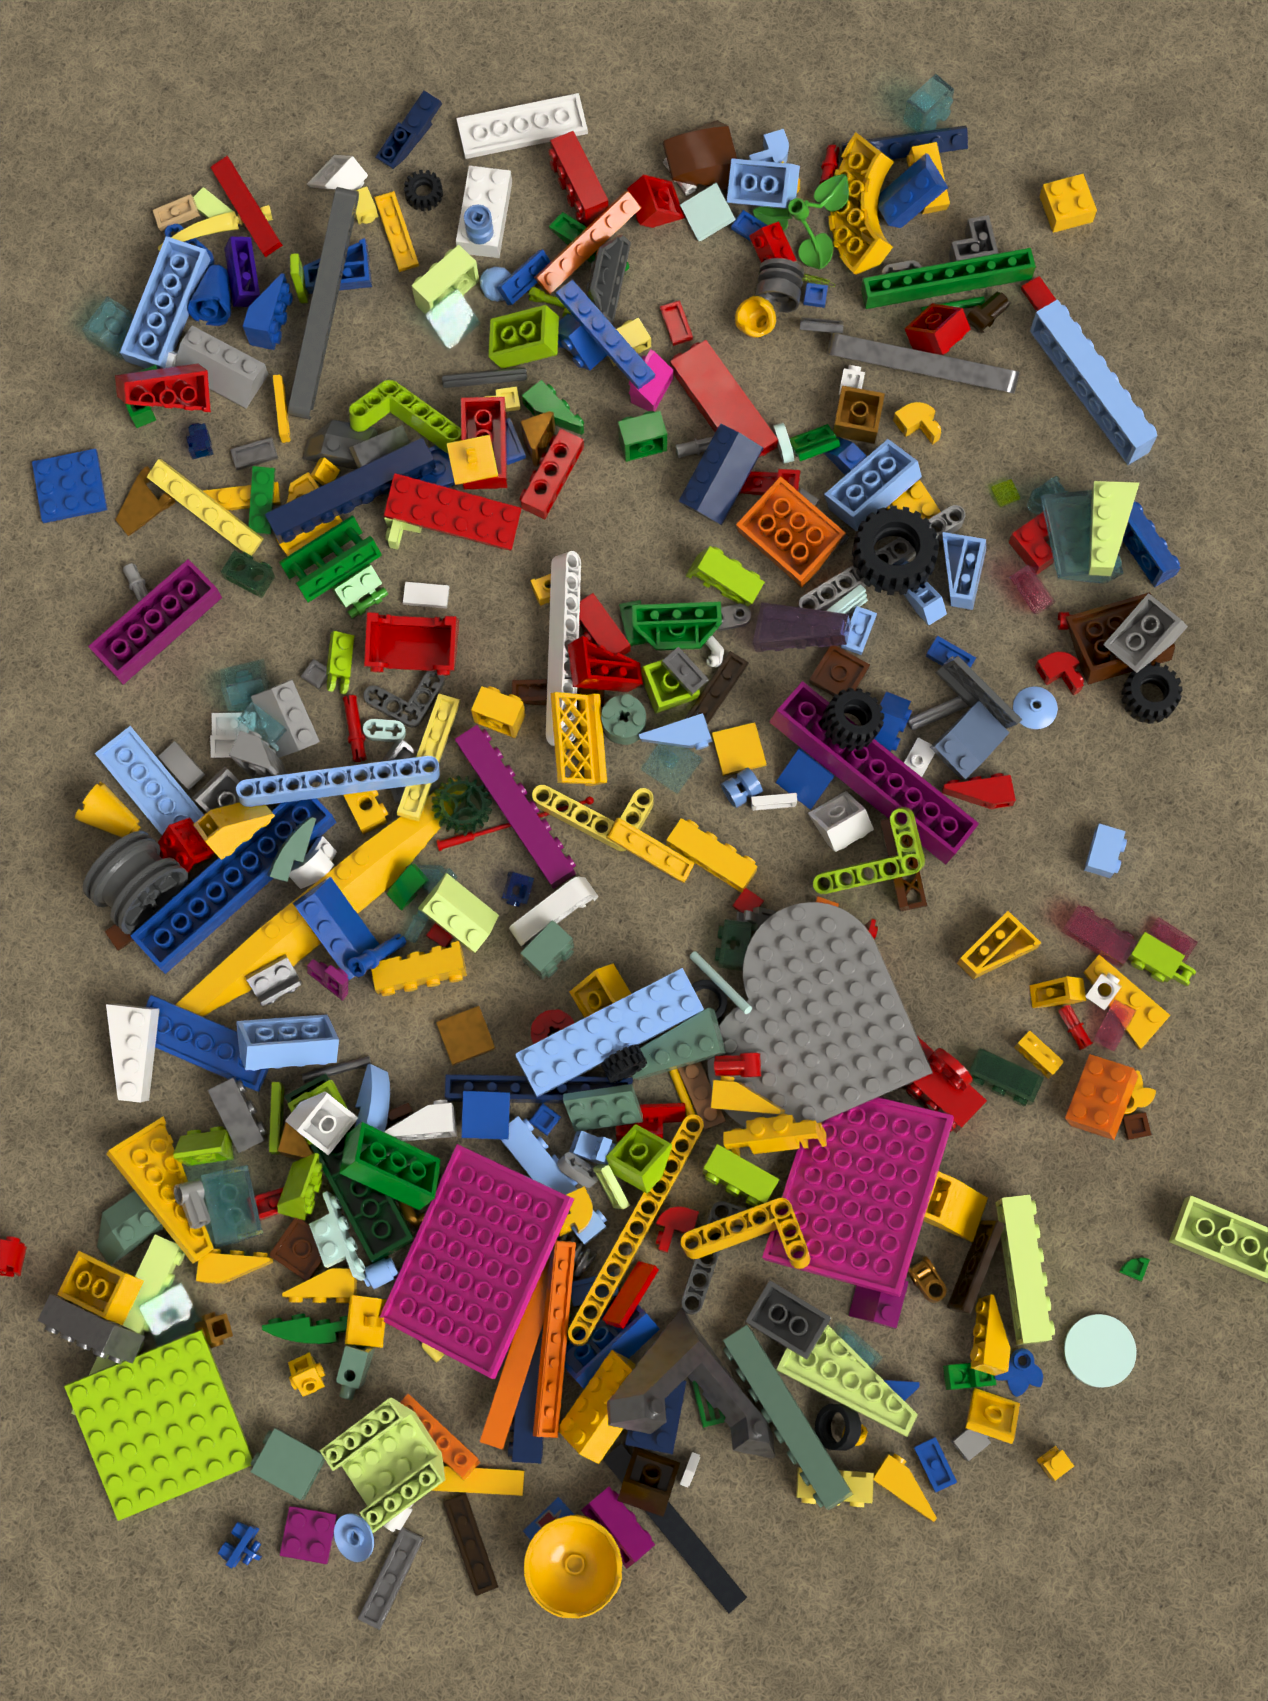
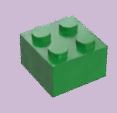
(642, 435)

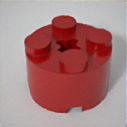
(549, 1021)
(11, 1256)

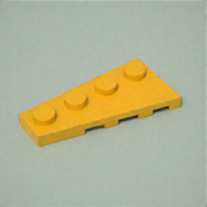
(1149, 1014)

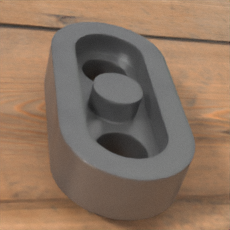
(731, 620)

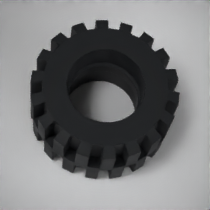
(860, 706)
(1147, 709)

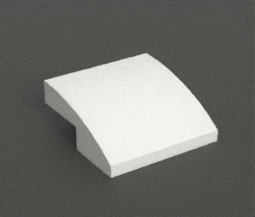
(224, 733)

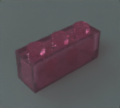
(1099, 936)

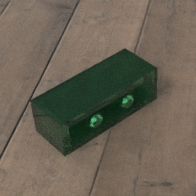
(1005, 1077)

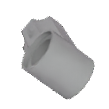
(191, 1197)

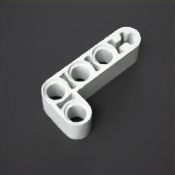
(555, 907)

